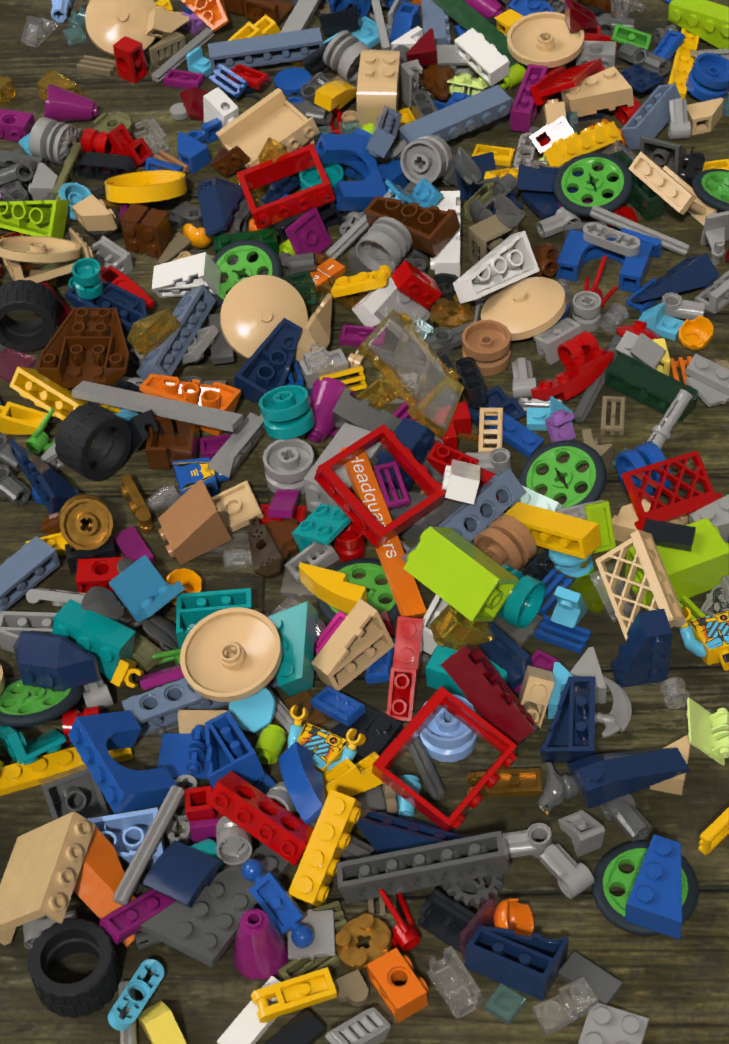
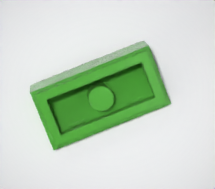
(623, 34)

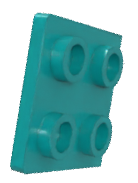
(320, 526)
(28, 752)

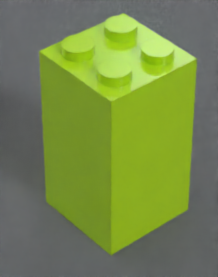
(690, 571)
(460, 574)

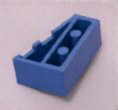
(230, 751)
(658, 889)

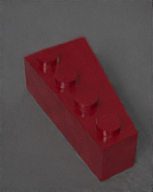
(489, 693)

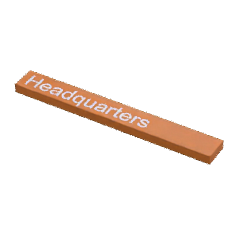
(400, 581)

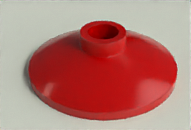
(637, 328)

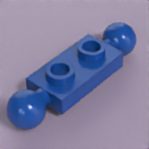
(277, 903)

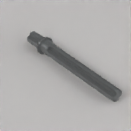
(592, 391)

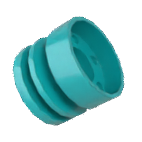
(524, 600)

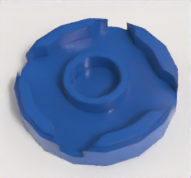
(291, 80)

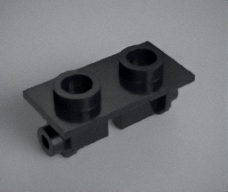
(693, 162)
(539, 565)

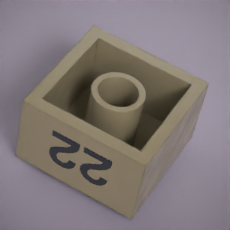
(486, 236)

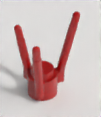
(594, 288)
(405, 934)

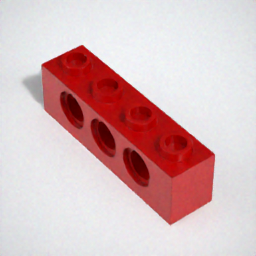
(261, 817)

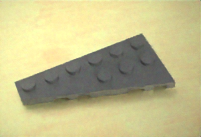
(214, 918)

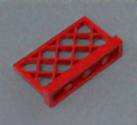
(561, 79)
(682, 506)

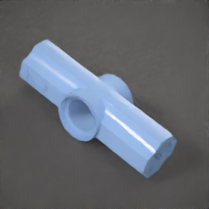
(60, 9)

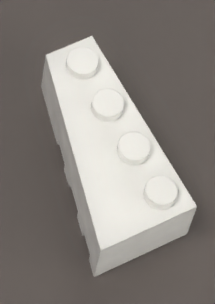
(449, 257)
(500, 267)

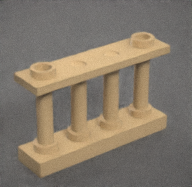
(670, 187)

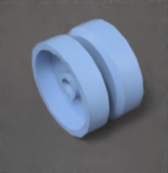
(447, 737)

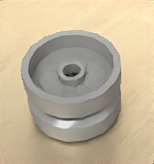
(426, 158)
(287, 464)

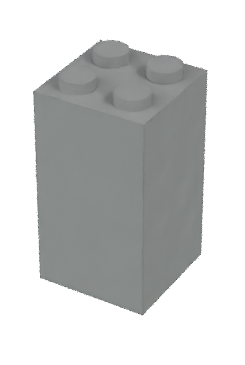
(344, 438)

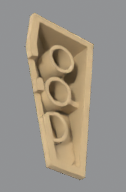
(317, 329)

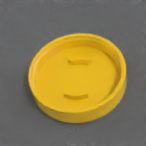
(145, 186)

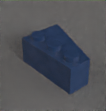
(417, 439)
(646, 651)
(516, 960)

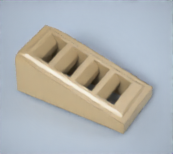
(490, 432)

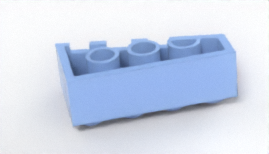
(127, 832)

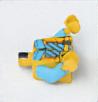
(707, 637)
(326, 747)

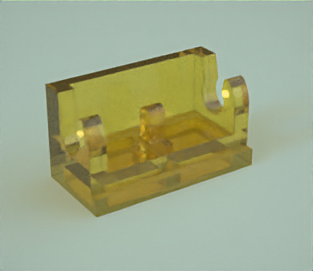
(272, 150)

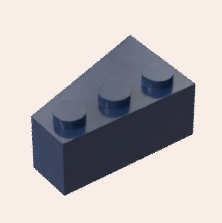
(574, 727)

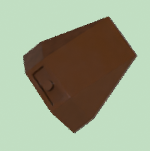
(86, 348)

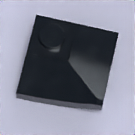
(377, 728)

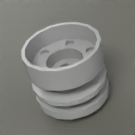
(344, 55)
(52, 139)
(384, 244)

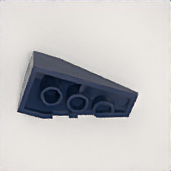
(217, 202)
(686, 275)
(269, 363)
(47, 483)
(621, 773)

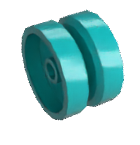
(311, 177)
(287, 412)

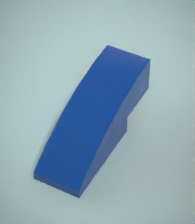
(302, 781)

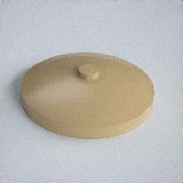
(113, 19)
(544, 40)
(38, 250)
(526, 306)
(256, 308)
(231, 654)

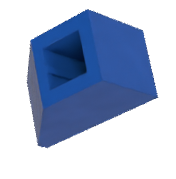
(405, 19)
(192, 152)

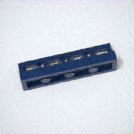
(507, 655)

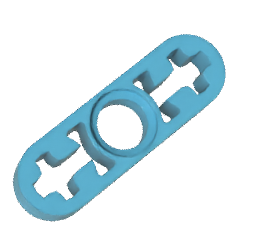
(136, 1005)

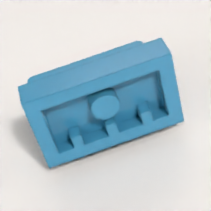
(424, 193)
(143, 589)

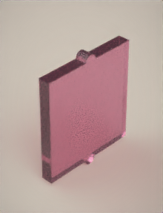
(10, 361)
(483, 917)

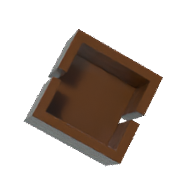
(148, 236)
(166, 447)

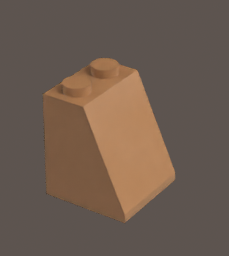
(193, 525)

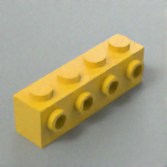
(586, 142)
(44, 392)
(558, 530)
(325, 848)

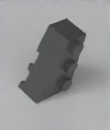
(361, 414)

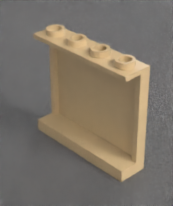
(268, 118)
(48, 271)
(43, 872)

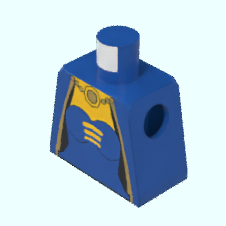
(192, 470)

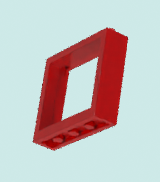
(295, 203)
(356, 510)
(477, 724)

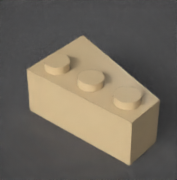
(598, 92)
(353, 647)

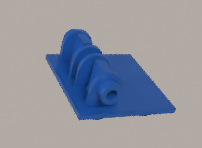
(185, 753)

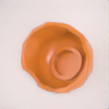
(514, 916)

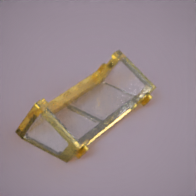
(414, 371)

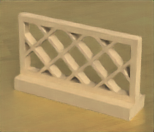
(654, 575)

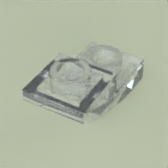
(569, 1004)

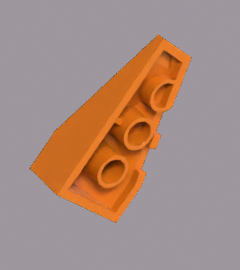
(209, 11)
(214, 396)
(100, 878)

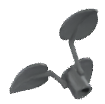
(506, 210)
(104, 603)

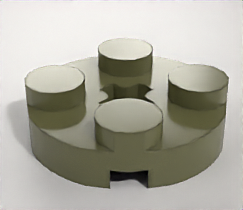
(108, 123)

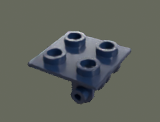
(641, 78)
(485, 163)

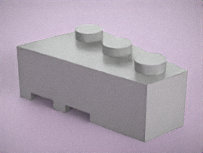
(14, 622)

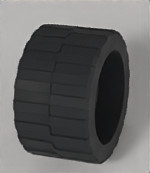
(32, 297)
(78, 433)
(64, 940)

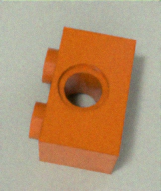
(403, 999)

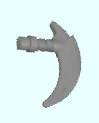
(621, 711)

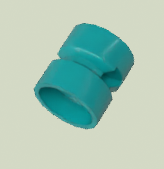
(87, 278)

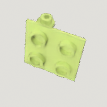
(466, 81)
(709, 731)

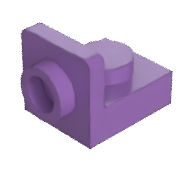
(194, 24)
(560, 426)

